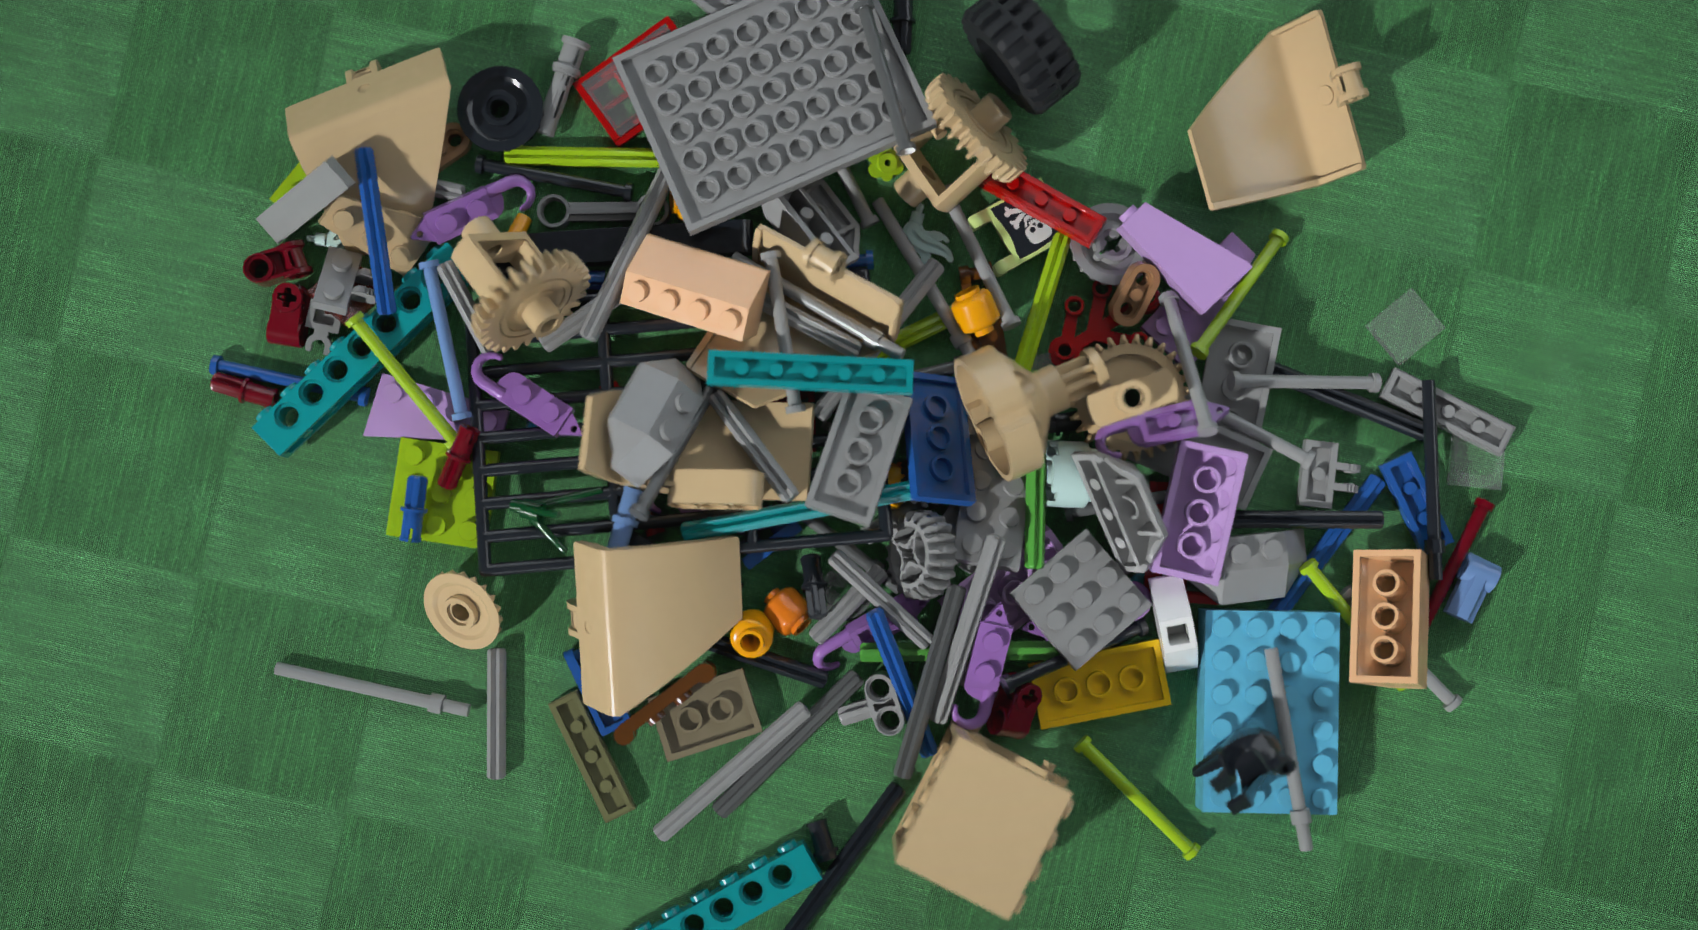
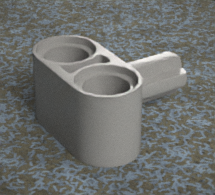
(874, 707)

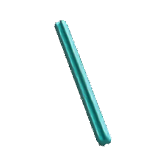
(775, 515)

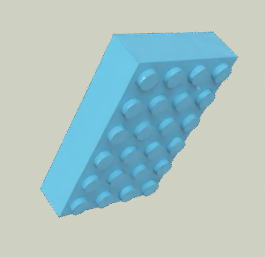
(1238, 694)

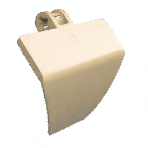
(826, 278)
(649, 614)

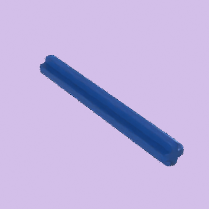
(375, 230)
(897, 672)

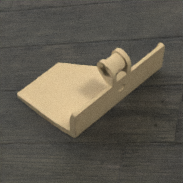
(393, 112)
(1280, 119)

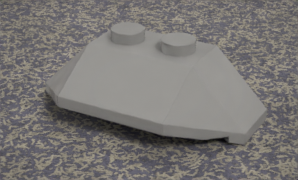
(813, 214)
(652, 418)
(1123, 508)
(1258, 567)

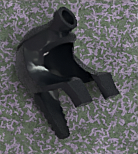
(1254, 755)

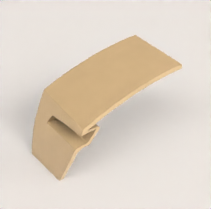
(713, 465)

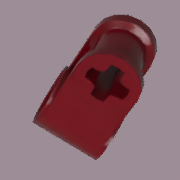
(284, 261)
(288, 318)
(1013, 713)

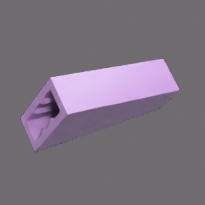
(1185, 259)

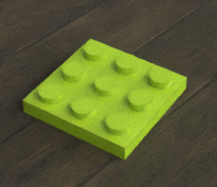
(450, 512)

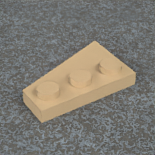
(346, 220)

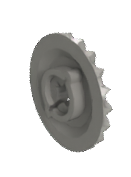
(1109, 266)

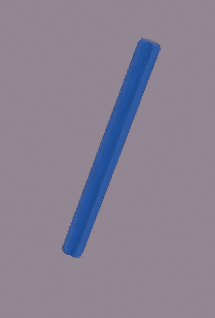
(1331, 541)

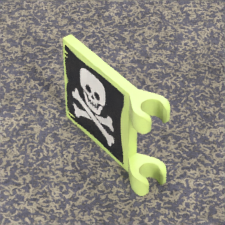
(1019, 232)

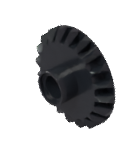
(487, 92)

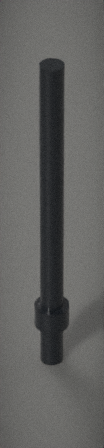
(1434, 544)

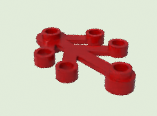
(1097, 329)

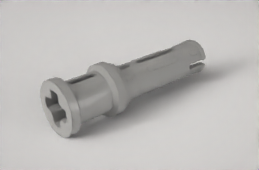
(566, 71)

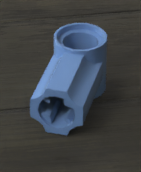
(1474, 580)

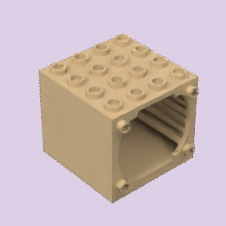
(982, 820)

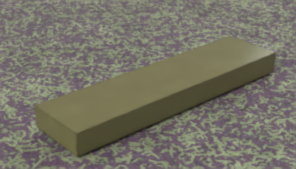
(592, 756)

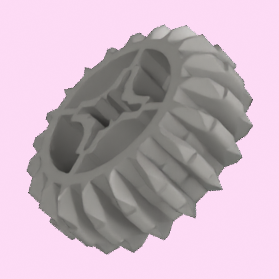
(921, 555)

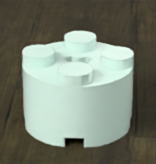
(1063, 480)

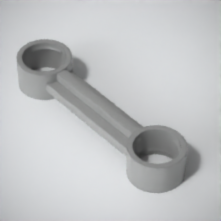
(595, 211)

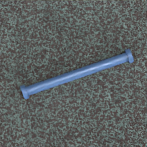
(445, 339)

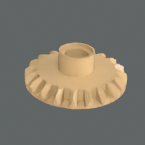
(462, 610)

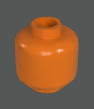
(787, 611)

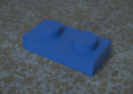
(782, 530)

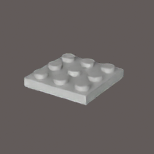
(1080, 600)

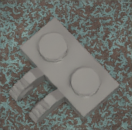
(338, 282)
(1318, 481)

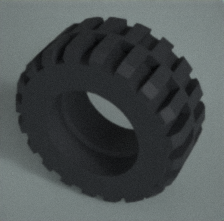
(1022, 51)

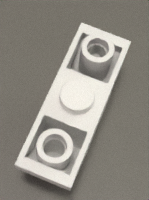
(1174, 623)

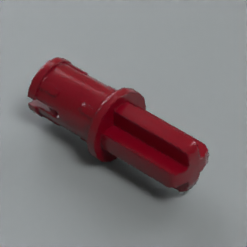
(244, 390)
(458, 456)

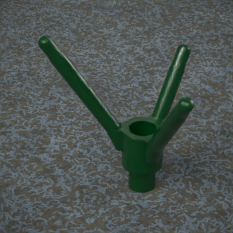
(537, 511)

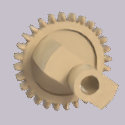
(979, 128)
(528, 302)
(1137, 368)

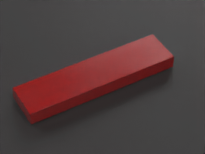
(1049, 207)

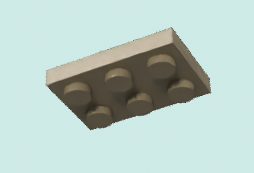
(710, 717)

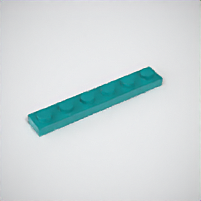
(810, 372)

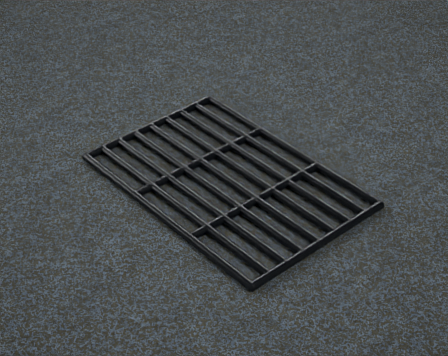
(612, 492)

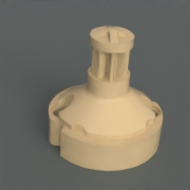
(1015, 406)

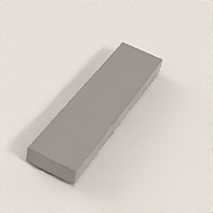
(305, 200)
(1452, 413)

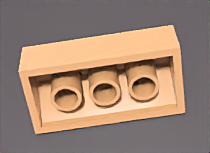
(696, 287)
(1390, 618)

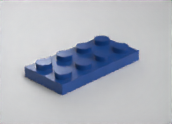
(939, 443)

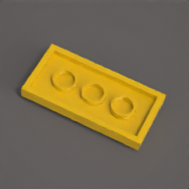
(1107, 685)

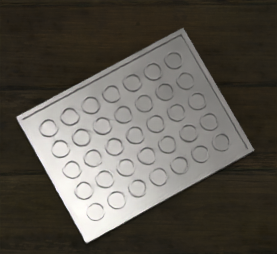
(765, 102)

